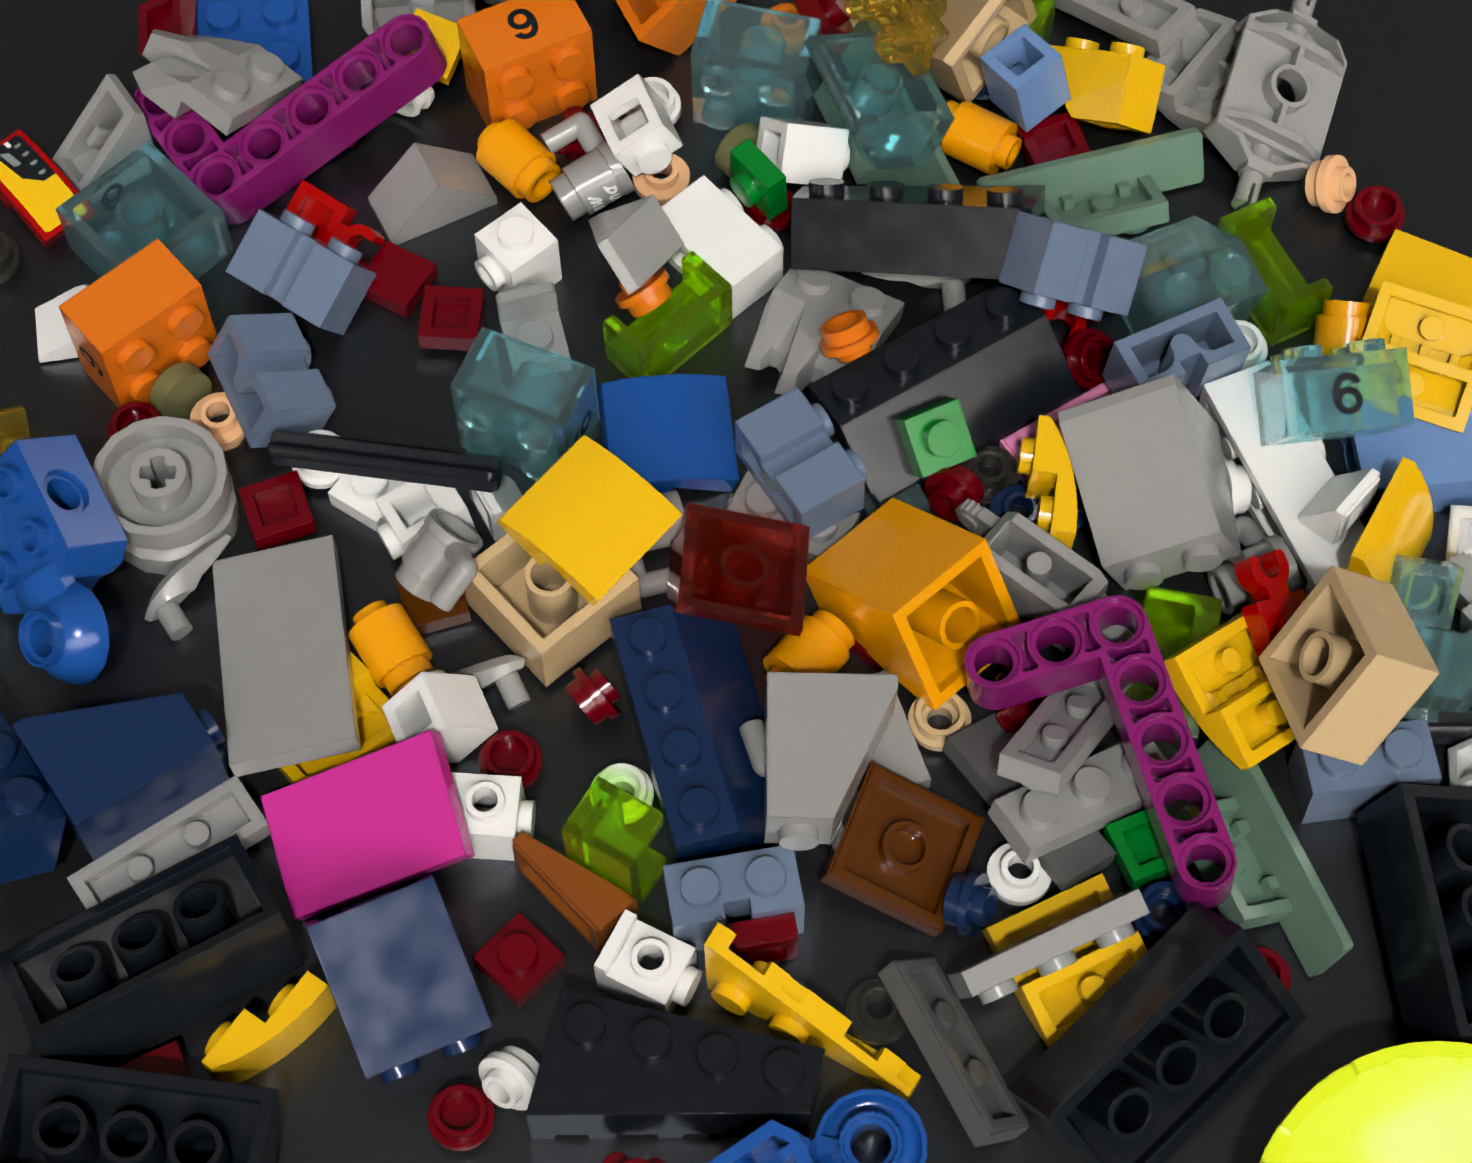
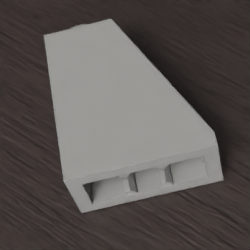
(818, 749)

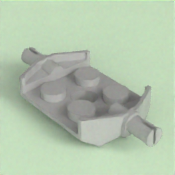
(1254, 124)

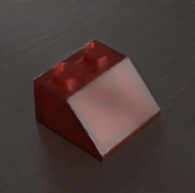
(739, 569)

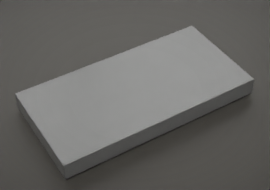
(284, 656)

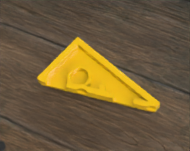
(797, 1013)

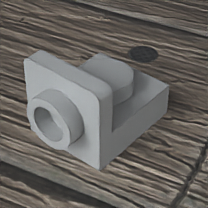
(532, 316)

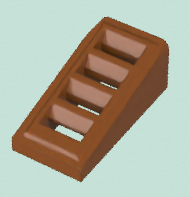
(575, 892)

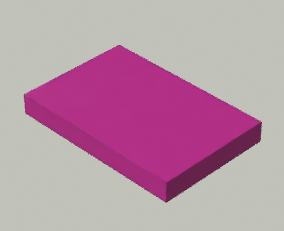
(367, 825)

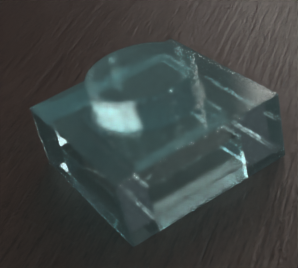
(1427, 589)

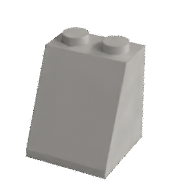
(1152, 482)

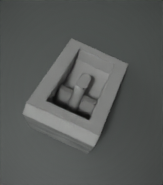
(103, 134)
(429, 191)
(635, 240)

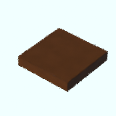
(901, 849)

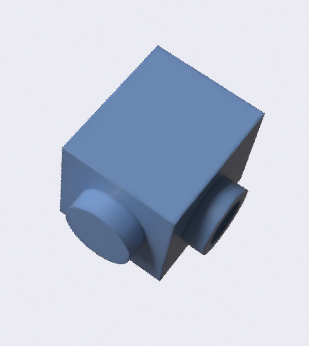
(1025, 77)

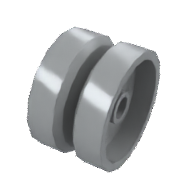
(167, 490)

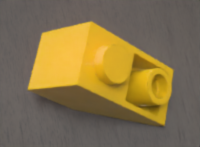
(1113, 86)

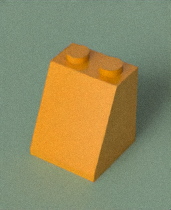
(914, 595)

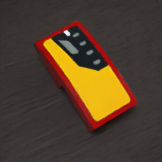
(33, 186)

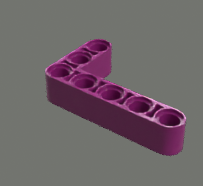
(290, 122)
(1135, 721)

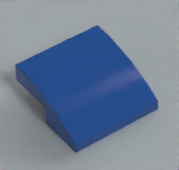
(671, 430)

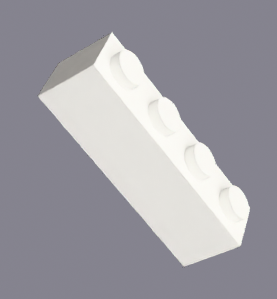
(1280, 475)

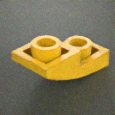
(1050, 480)
(251, 1046)

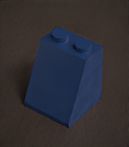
(125, 764)
(399, 978)

